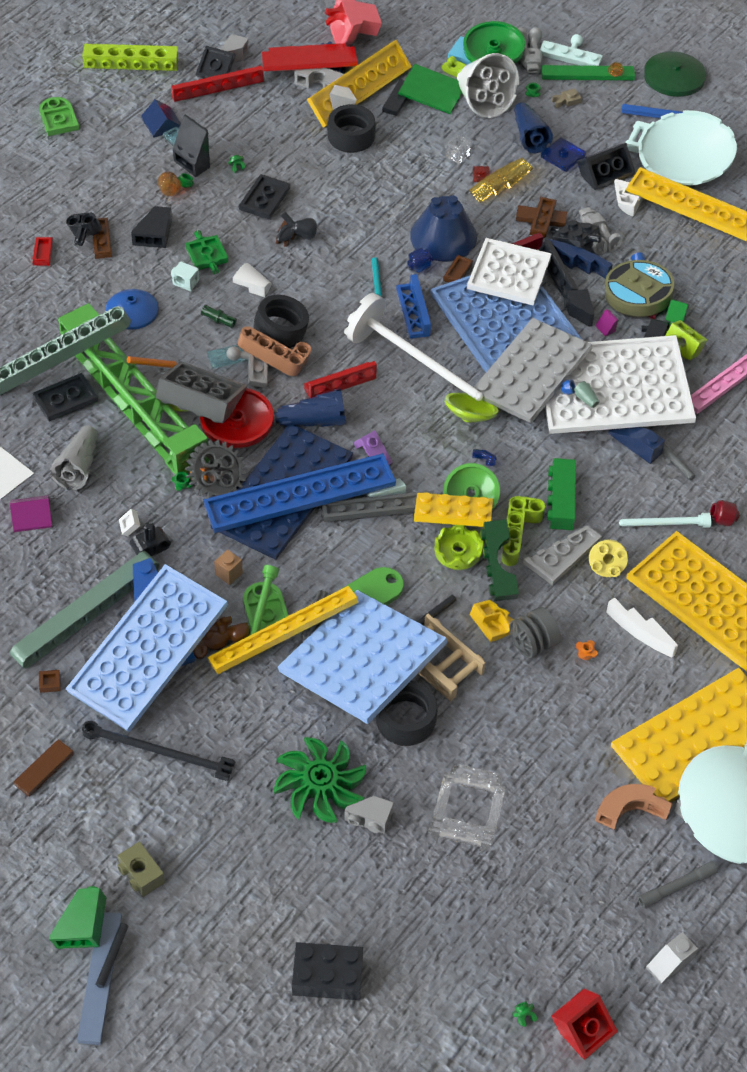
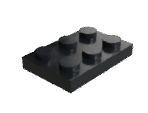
(264, 196)
(65, 397)

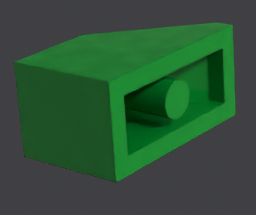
(676, 311)

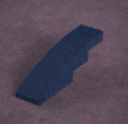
(581, 258)

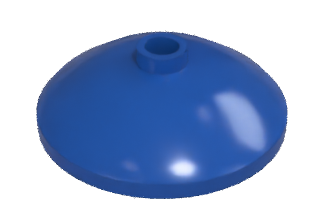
(138, 305)

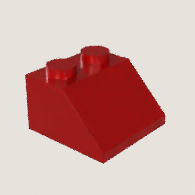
(584, 1023)

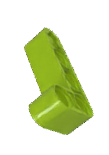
(520, 510)

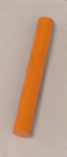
(151, 362)

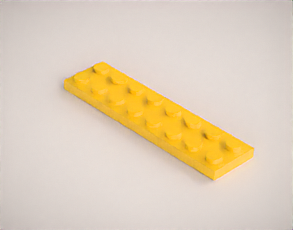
(363, 79)
(689, 202)

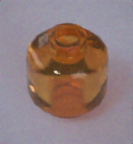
(169, 183)

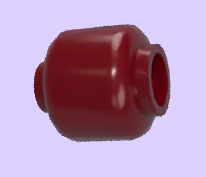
(724, 513)

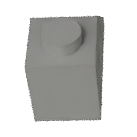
(672, 958)

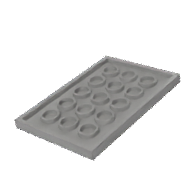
(532, 369)

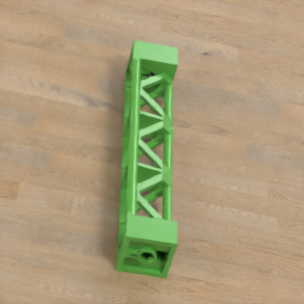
(148, 409)

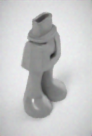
(532, 56)
(608, 241)

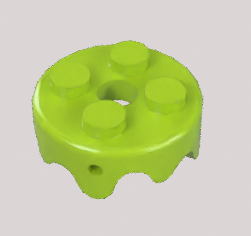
(458, 537)

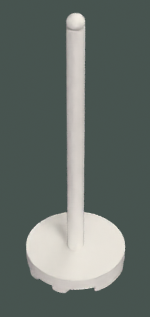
(367, 320)

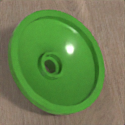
(475, 478)

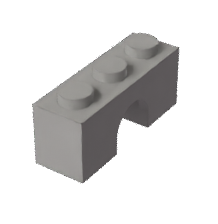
(307, 77)

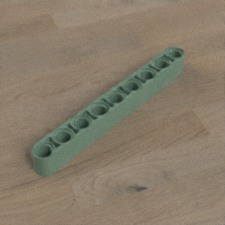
(63, 348)
(77, 614)

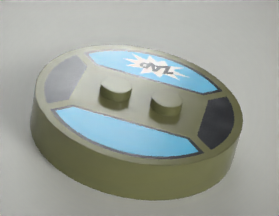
(639, 288)

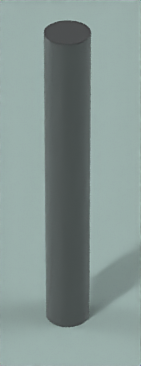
(679, 464)

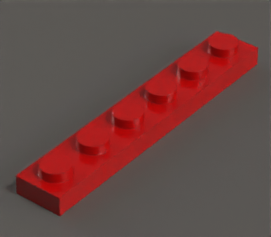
(217, 83)

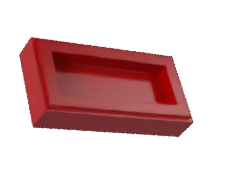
(42, 251)

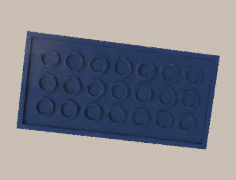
(290, 455)

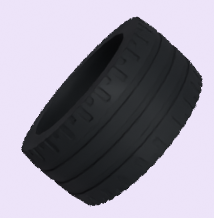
(355, 116)
(286, 308)
(414, 733)

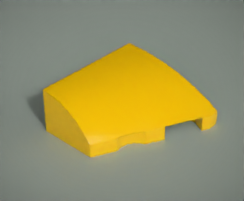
(491, 620)

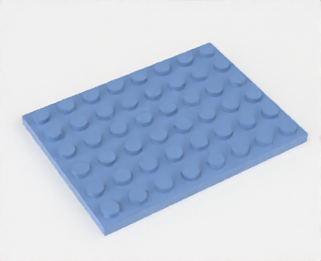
(492, 322)

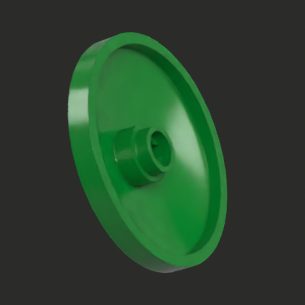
(494, 38)

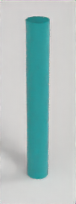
(376, 276)

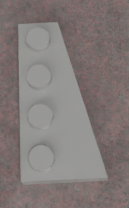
(563, 555)

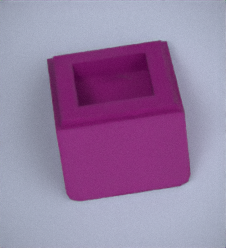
(607, 323)

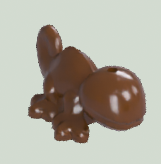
(220, 634)

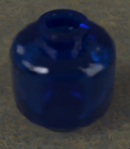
(419, 260)

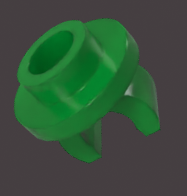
(236, 160)
(522, 1010)

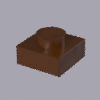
(49, 681)

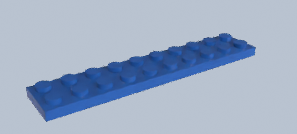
(299, 492)

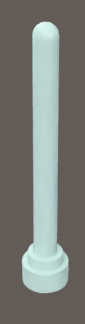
(702, 520)

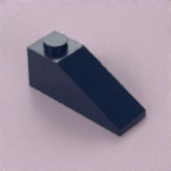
(640, 441)

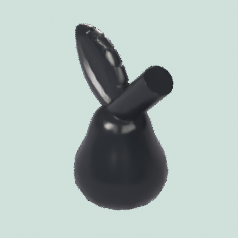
(305, 228)

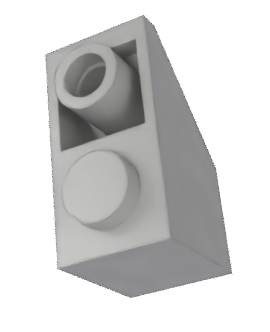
(236, 45)
(370, 813)

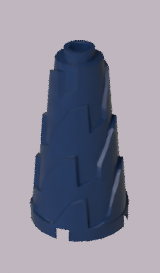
(533, 131)
(322, 410)

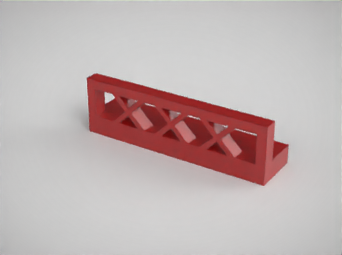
(342, 379)

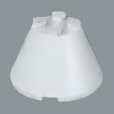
(489, 84)

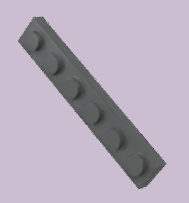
(370, 506)

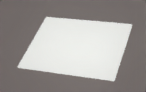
(11, 472)

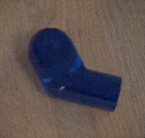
(484, 454)

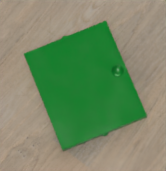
(431, 89)

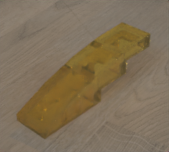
(501, 178)

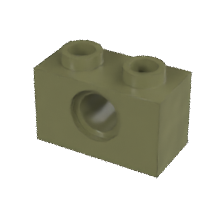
(135, 858)

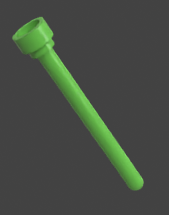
(270, 573)

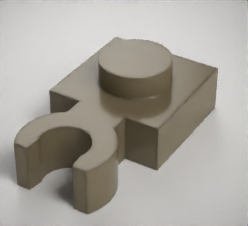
(567, 97)

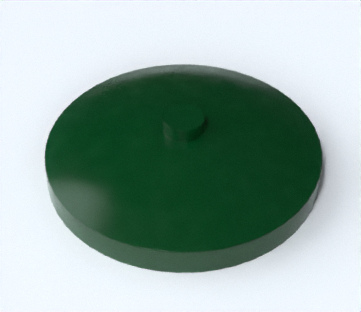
(674, 74)

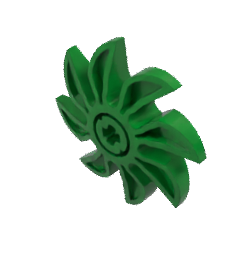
(308, 775)

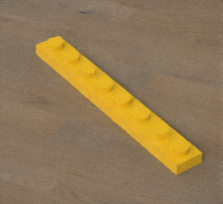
(282, 630)

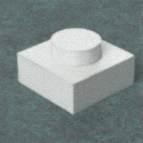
(129, 522)

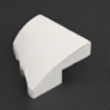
(626, 201)
(251, 278)

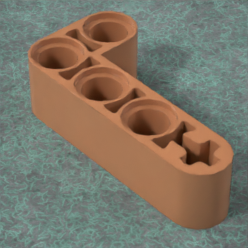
(273, 352)

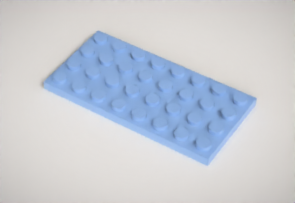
(147, 647)

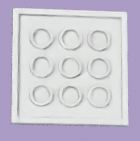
(509, 271)

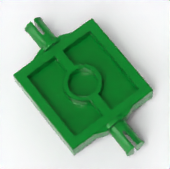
(206, 252)

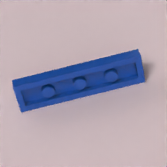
(415, 297)

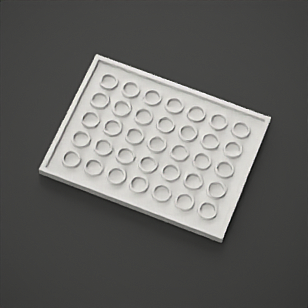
(636, 384)

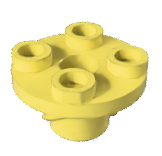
(608, 558)

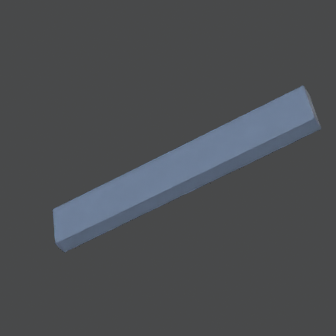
(97, 998)

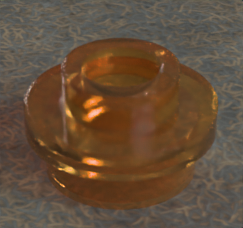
(616, 69)

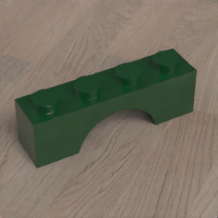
(503, 584)

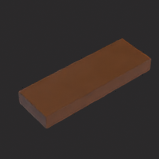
(527, 214)
(543, 216)
(102, 241)
(43, 767)

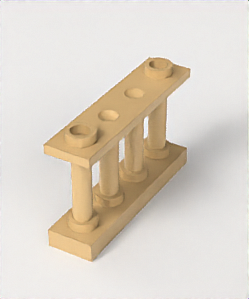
(434, 674)

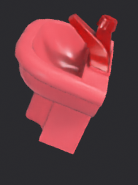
(351, 18)

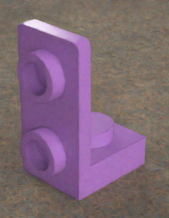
(372, 445)

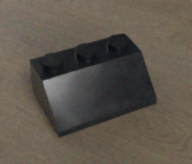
(606, 166)

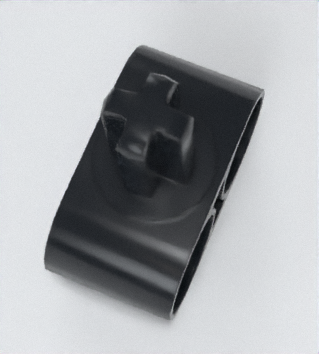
(83, 225)
(152, 540)

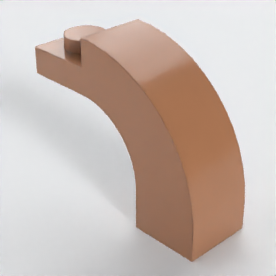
(630, 798)

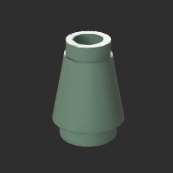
(586, 394)

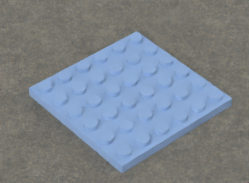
(362, 657)

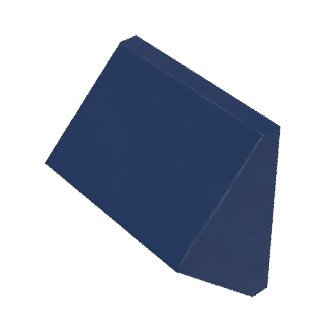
(159, 118)

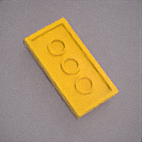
(453, 509)

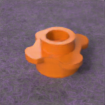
(586, 654)

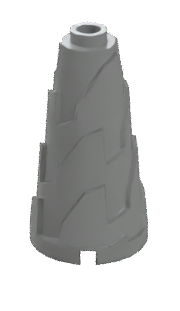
(75, 460)

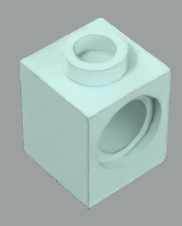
(185, 276)

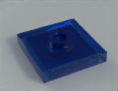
(563, 154)

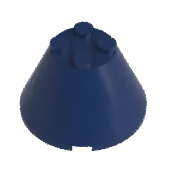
(444, 230)

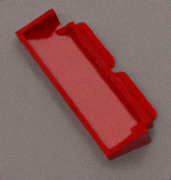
(309, 57)

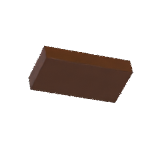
(458, 269)

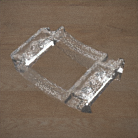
(463, 831)

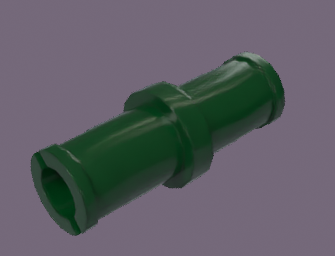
(218, 316)

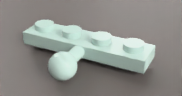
(571, 54)

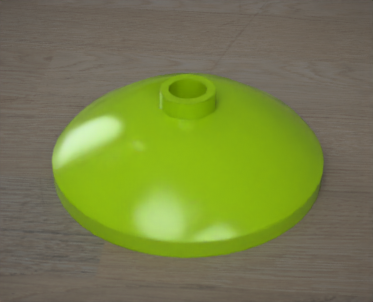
(469, 408)

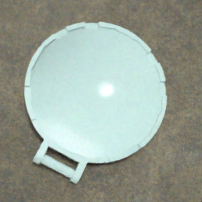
(685, 146)
(716, 800)

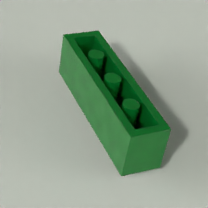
(562, 494)

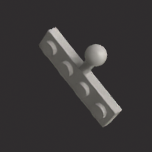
(256, 368)

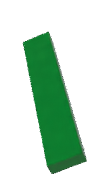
(578, 72)

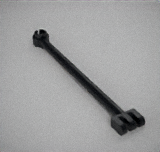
(222, 768)

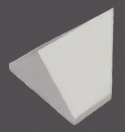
(341, 96)

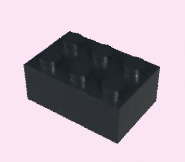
(327, 971)

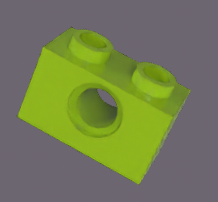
(694, 340)

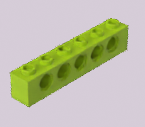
(130, 57)

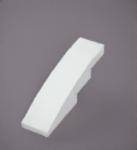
(646, 631)

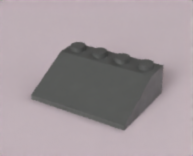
(200, 391)

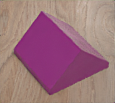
(31, 513)

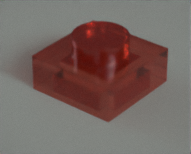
(480, 173)

